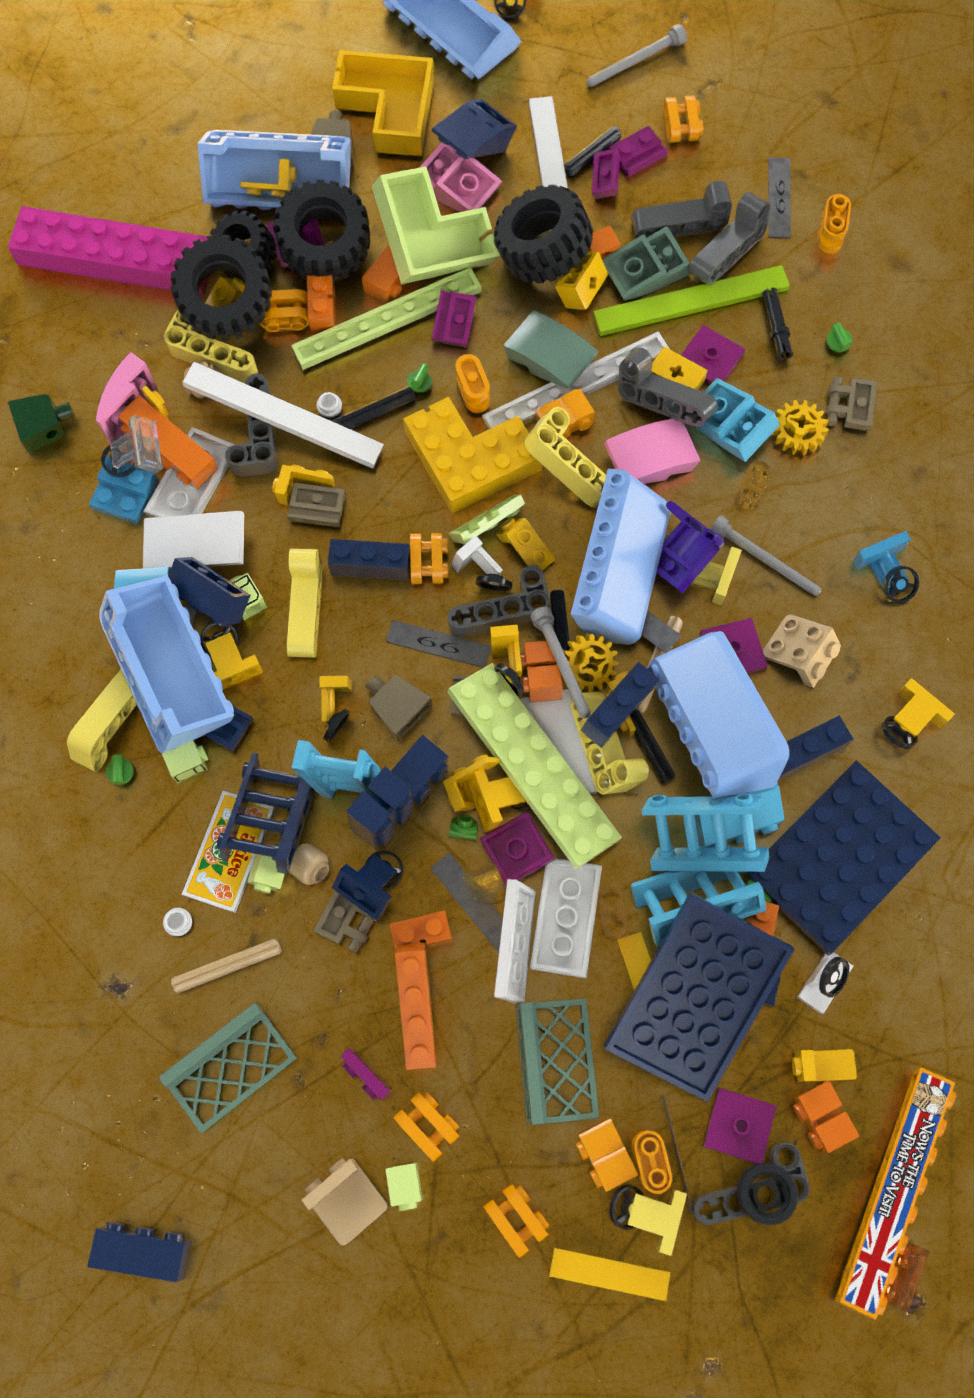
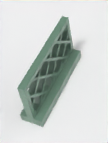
(211, 1047)
(532, 1067)

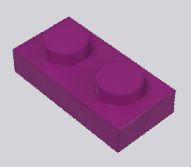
(606, 174)
(373, 1085)

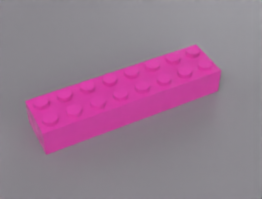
(98, 247)

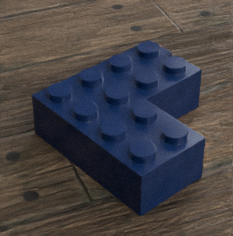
(400, 789)

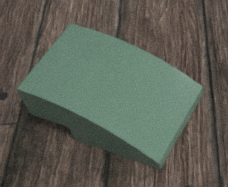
(647, 264)
(550, 350)

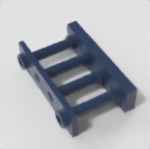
(288, 829)

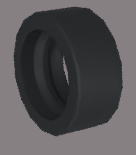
(786, 1180)

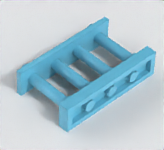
(331, 774)
(698, 858)
(740, 902)

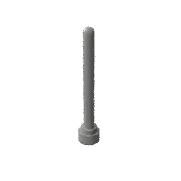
(675, 37)
(724, 529)
(543, 620)

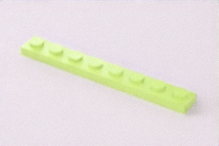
(381, 319)

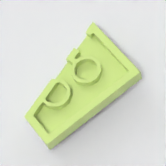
(487, 519)

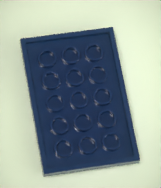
(843, 857)
(698, 997)

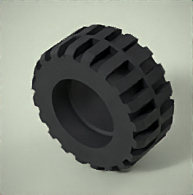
(316, 202)
(556, 251)
(212, 257)

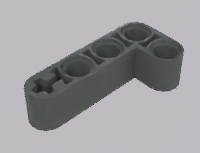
(688, 216)
(733, 241)
(660, 394)
(258, 446)
(497, 607)
(794, 1168)

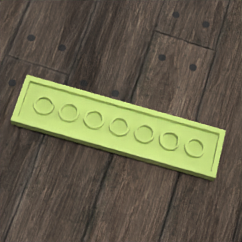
(534, 765)

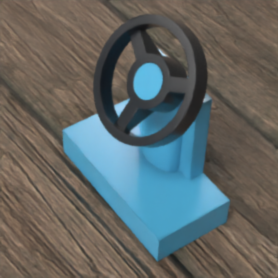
(887, 567)

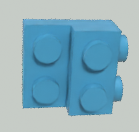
(125, 495)

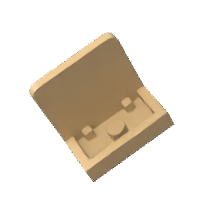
(803, 647)
(345, 1200)

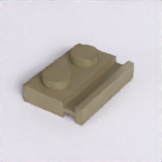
(316, 504)

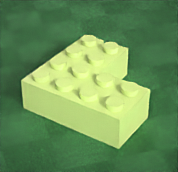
(421, 238)

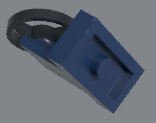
(368, 884)

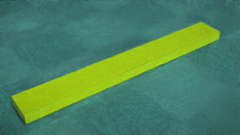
(689, 300)

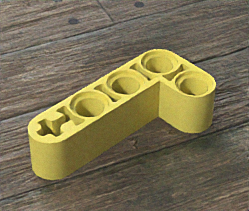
(237, 362)
(563, 458)
(305, 598)
(91, 734)
(608, 764)

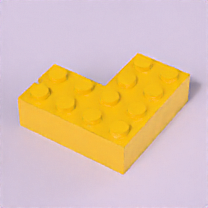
(392, 87)
(464, 465)

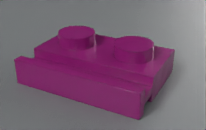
(639, 151)
(453, 318)

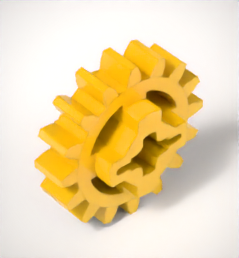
(799, 424)
(600, 666)

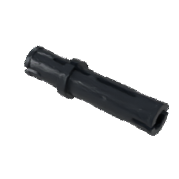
(779, 332)

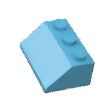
(766, 820)

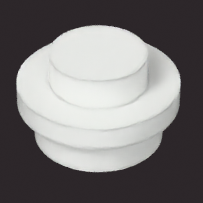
(329, 405)
(177, 922)

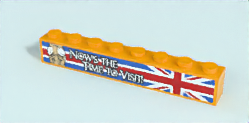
(895, 1194)

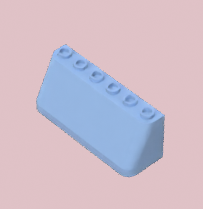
(460, 29)
(254, 157)
(621, 560)
(164, 662)
(720, 716)

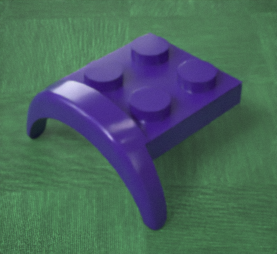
(686, 549)

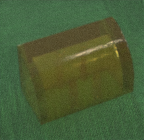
(485, 885)

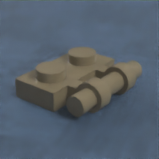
(860, 403)
(337, 919)

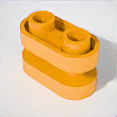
(692, 125)
(834, 223)
(287, 311)
(472, 383)
(438, 547)
(445, 1127)
(651, 1162)
(535, 1223)

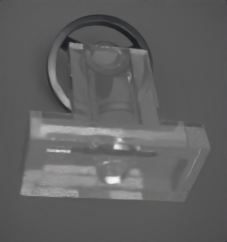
(138, 444)

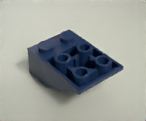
(475, 130)

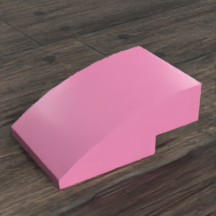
(459, 181)
(120, 392)
(654, 451)

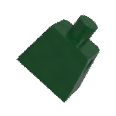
(39, 420)

